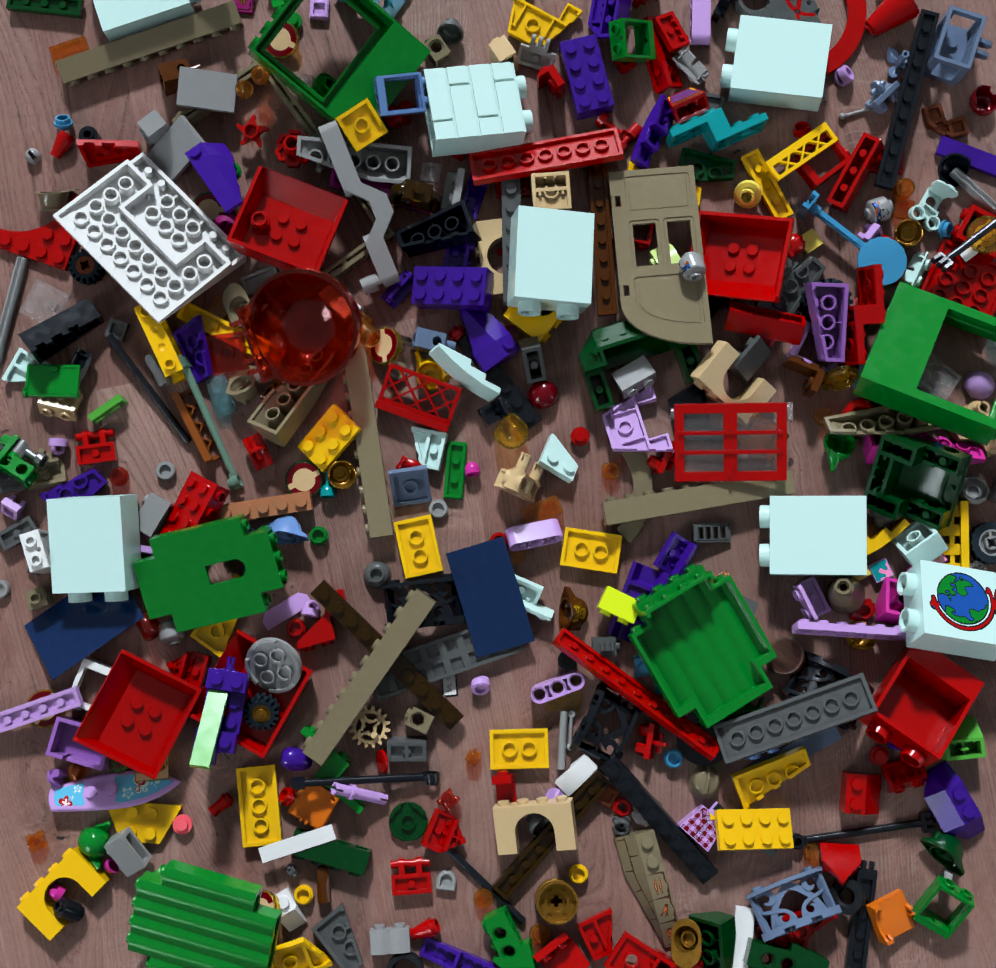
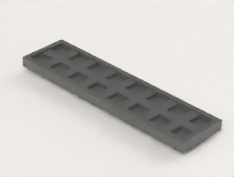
(440, 660)

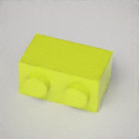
(617, 604)

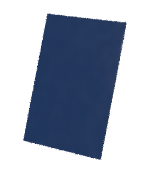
(76, 630)

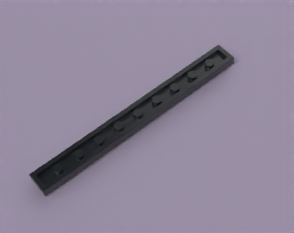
(906, 100)

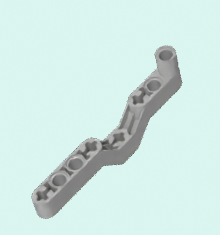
(378, 202)

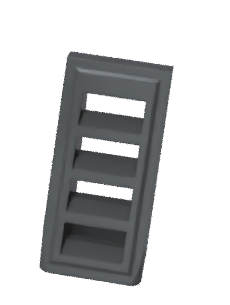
(696, 537)

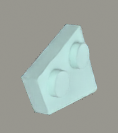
(18, 367)
(430, 446)
(557, 460)

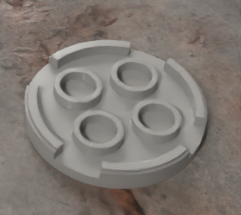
(273, 665)

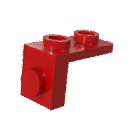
(505, 785)

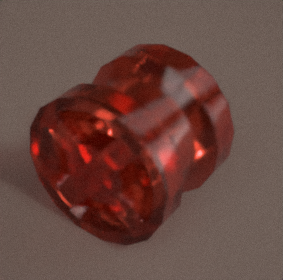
(448, 800)

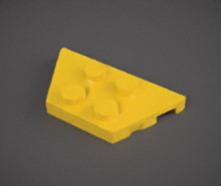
(147, 820)
(300, 954)

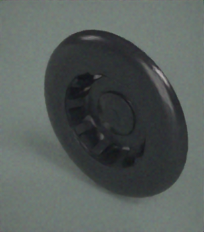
(694, 756)

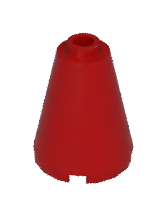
(891, 15)

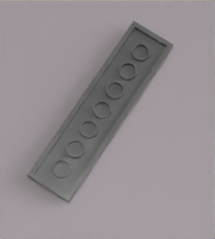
(795, 718)

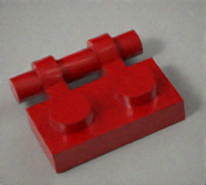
(95, 453)
(411, 883)

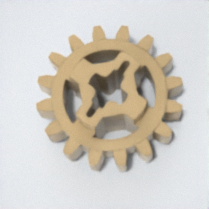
(374, 734)

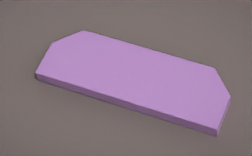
(285, 610)

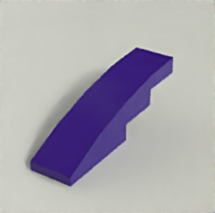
(651, 133)

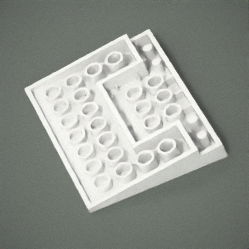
(150, 237)

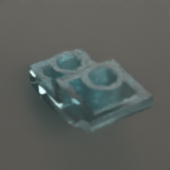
(221, 401)

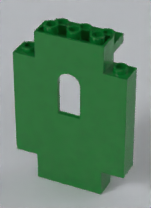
(178, 579)

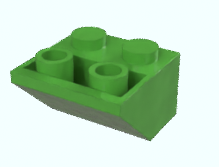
(967, 742)

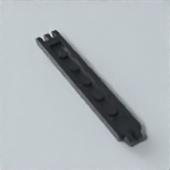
(860, 922)

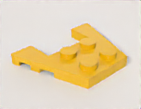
(530, 20)

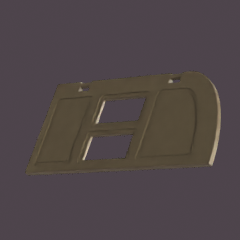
(659, 296)

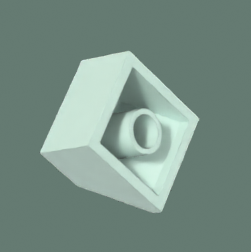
(919, 543)

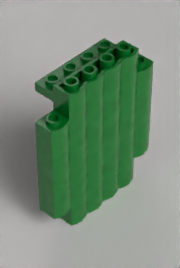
(702, 645)
(201, 920)

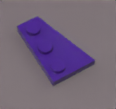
(193, 344)
(86, 484)

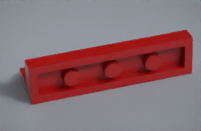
(659, 69)

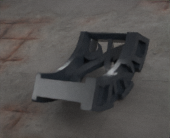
(446, 617)
(814, 665)
(583, 731)

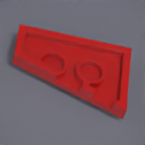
(107, 152)

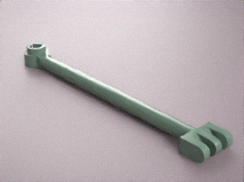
(234, 481)

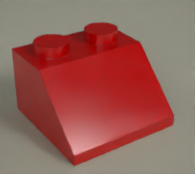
(860, 793)

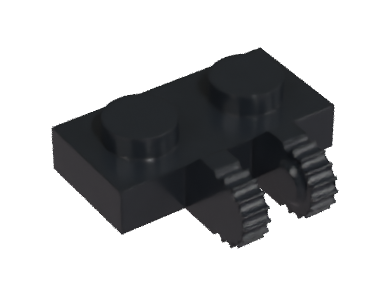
(720, 10)

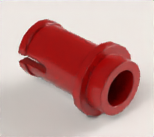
(221, 804)

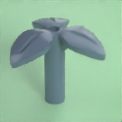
(898, 61)

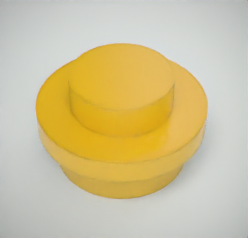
(578, 873)
(303, 894)

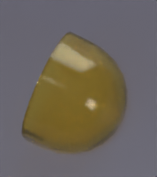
(511, 432)

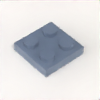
(410, 485)

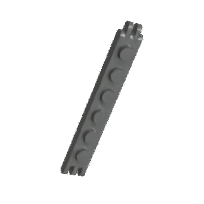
(510, 200)

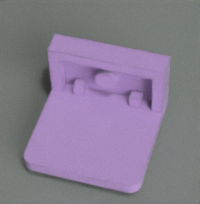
(811, 599)

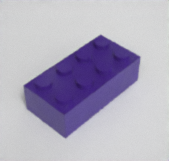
(586, 77)
(452, 288)

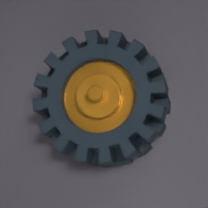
(262, 711)

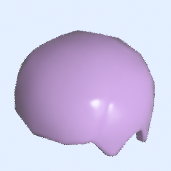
(979, 385)

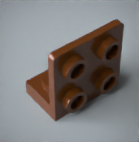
(812, 371)

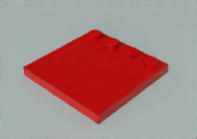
(966, 283)

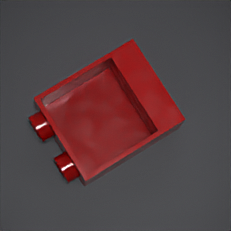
(921, 705)

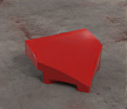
(191, 667)
(442, 832)
(840, 860)

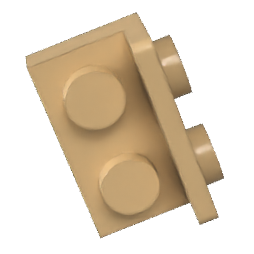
(59, 407)

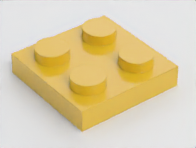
(361, 125)

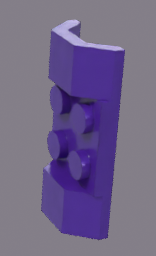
(639, 581)

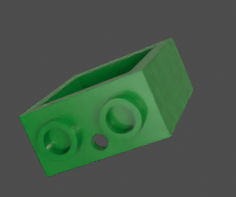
(642, 30)
(933, 921)

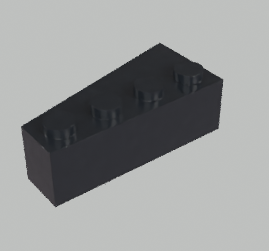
(440, 231)
(61, 330)

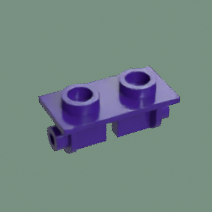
(396, 293)

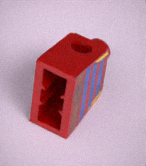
(685, 104)

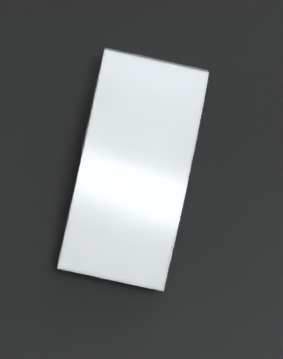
(576, 775)

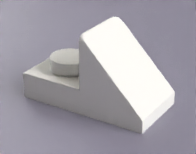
(291, 913)

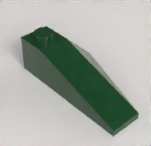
(718, 938)

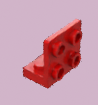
(562, 953)

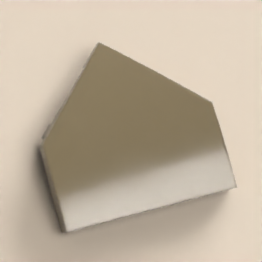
(51, 474)

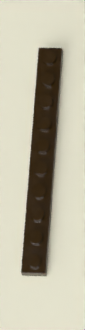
(401, 669)

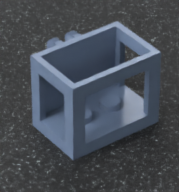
(956, 47)

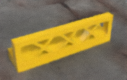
(798, 148)

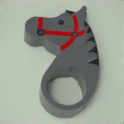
(783, 9)

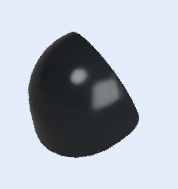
(950, 162)

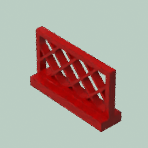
(413, 413)

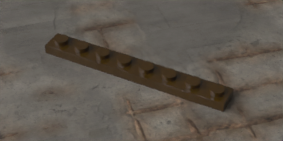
(545, 839)

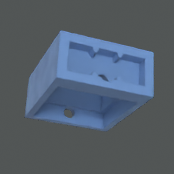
(380, 94)

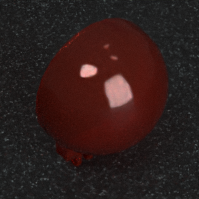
(300, 327)

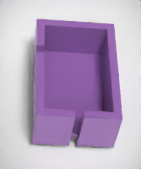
(62, 745)

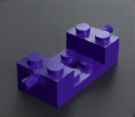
(237, 686)

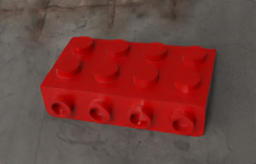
(196, 504)

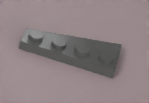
(793, 285)

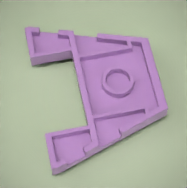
(627, 428)

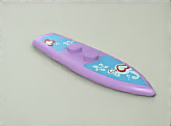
(107, 792)

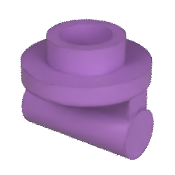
(56, 776)

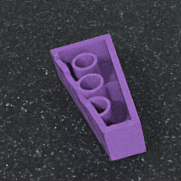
(828, 318)

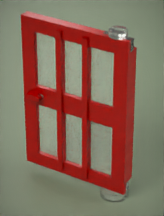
(731, 441)

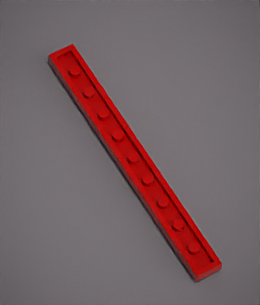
(636, 693)

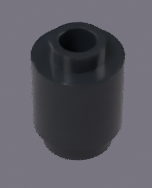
(89, 133)
(68, 910)

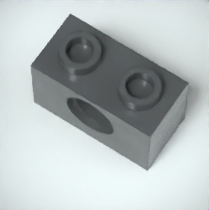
(532, 359)

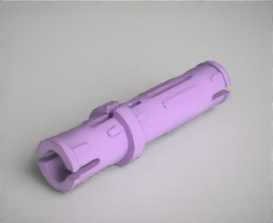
(352, 792)

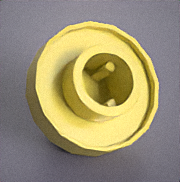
(748, 194)

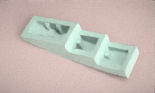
(460, 369)

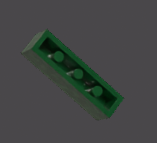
(337, 855)

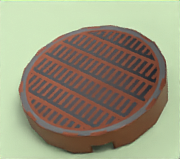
(790, 656)

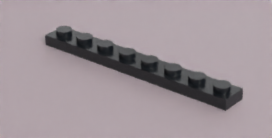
(659, 819)

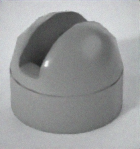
(35, 152)

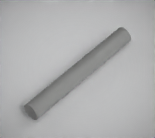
(562, 740)

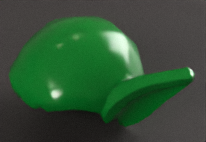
(838, 448)
(92, 843)

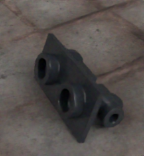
(84, 359)

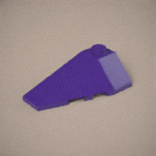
(218, 171)
(488, 339)

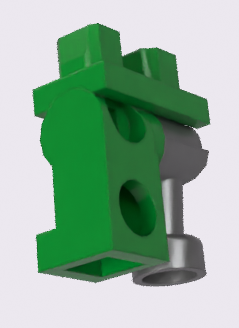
(13, 457)

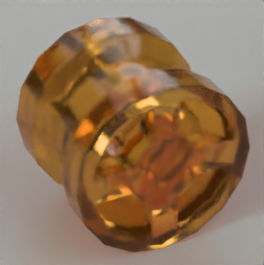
(904, 185)

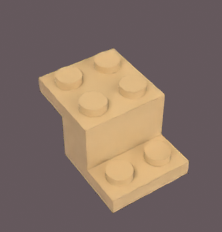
(551, 190)

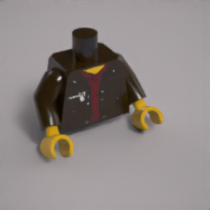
(415, 195)

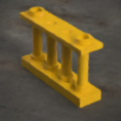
(163, 345)

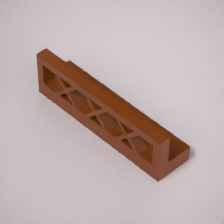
(191, 424)

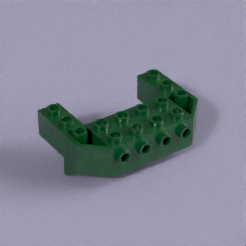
(618, 346)

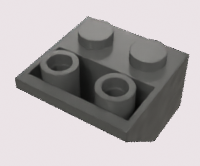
(749, 361)

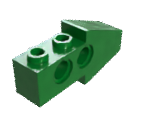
(524, 949)

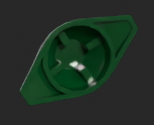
(945, 850)

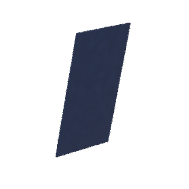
(490, 597)

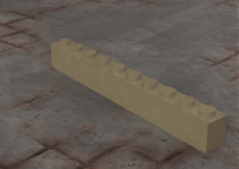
(149, 43)
(368, 447)
(691, 499)
(369, 676)

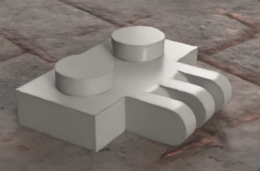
(536, 54)

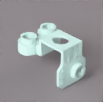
(938, 191)

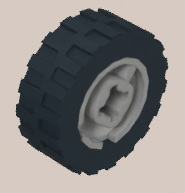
(983, 542)

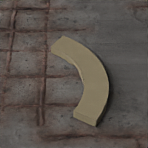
(641, 482)

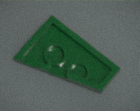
(708, 166)

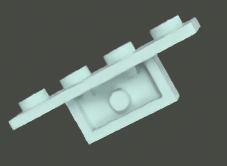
(530, 594)

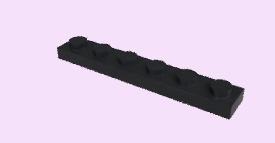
(509, 392)

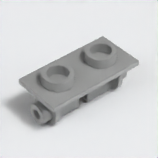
(684, 61)

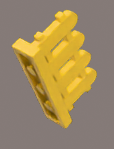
(960, 530)

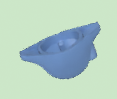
(288, 530)

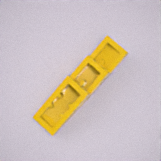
(885, 535)

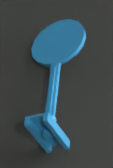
(876, 251)

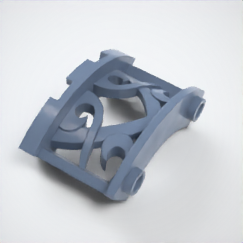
(779, 927)

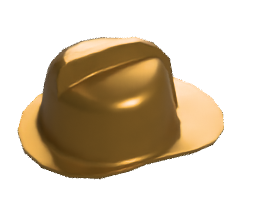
(686, 943)

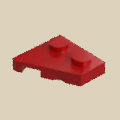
(598, 933)

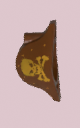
(572, 611)

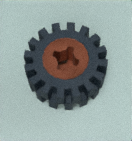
(91, 272)

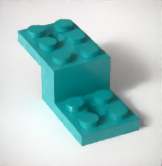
(716, 129)

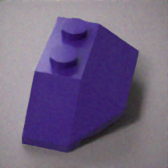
(605, 11)
(952, 803)

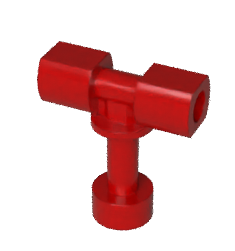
(625, 136)

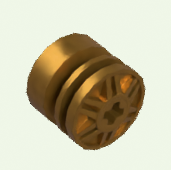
(564, 909)

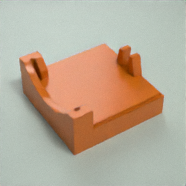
(314, 805)
(891, 916)

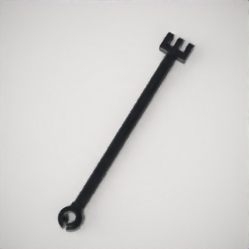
(945, 261)
(430, 777)
(922, 822)

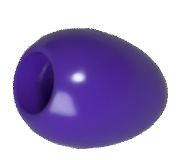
(295, 760)

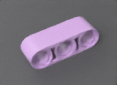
(700, 22)
(533, 534)
(567, 688)

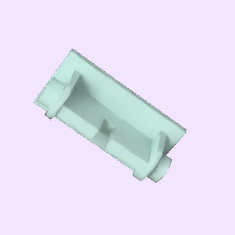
(919, 264)

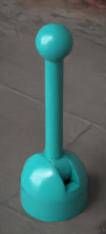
(327, 490)

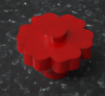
(287, 148)

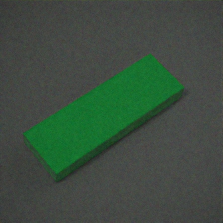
(455, 470)

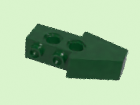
(798, 954)

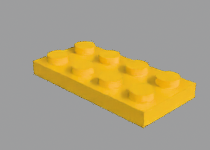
(259, 805)
(753, 829)

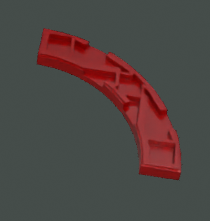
(851, 35)

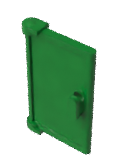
(45, 382)

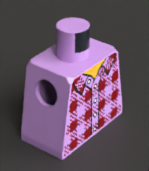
(701, 825)

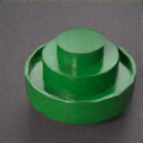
(323, 83)

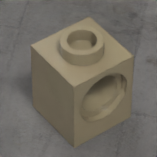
(439, 58)
(39, 598)
(428, 719)

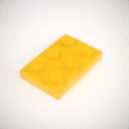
(329, 437)
(418, 546)
(591, 550)
(519, 748)

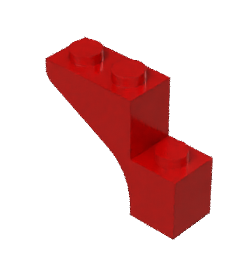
(321, 632)

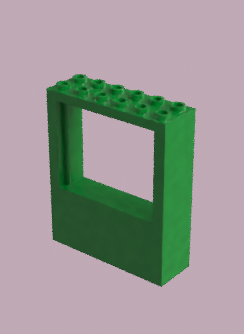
(386, 52)
(902, 354)

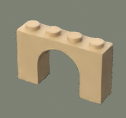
(491, 235)
(711, 373)
(558, 811)

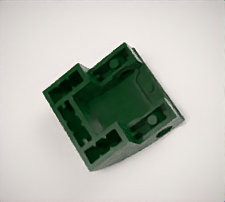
(916, 480)

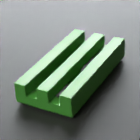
(107, 409)

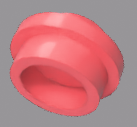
(182, 824)

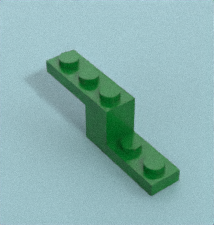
(334, 767)

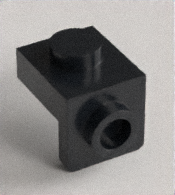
(494, 411)

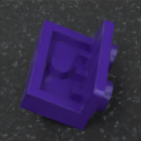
(458, 256)
(675, 554)

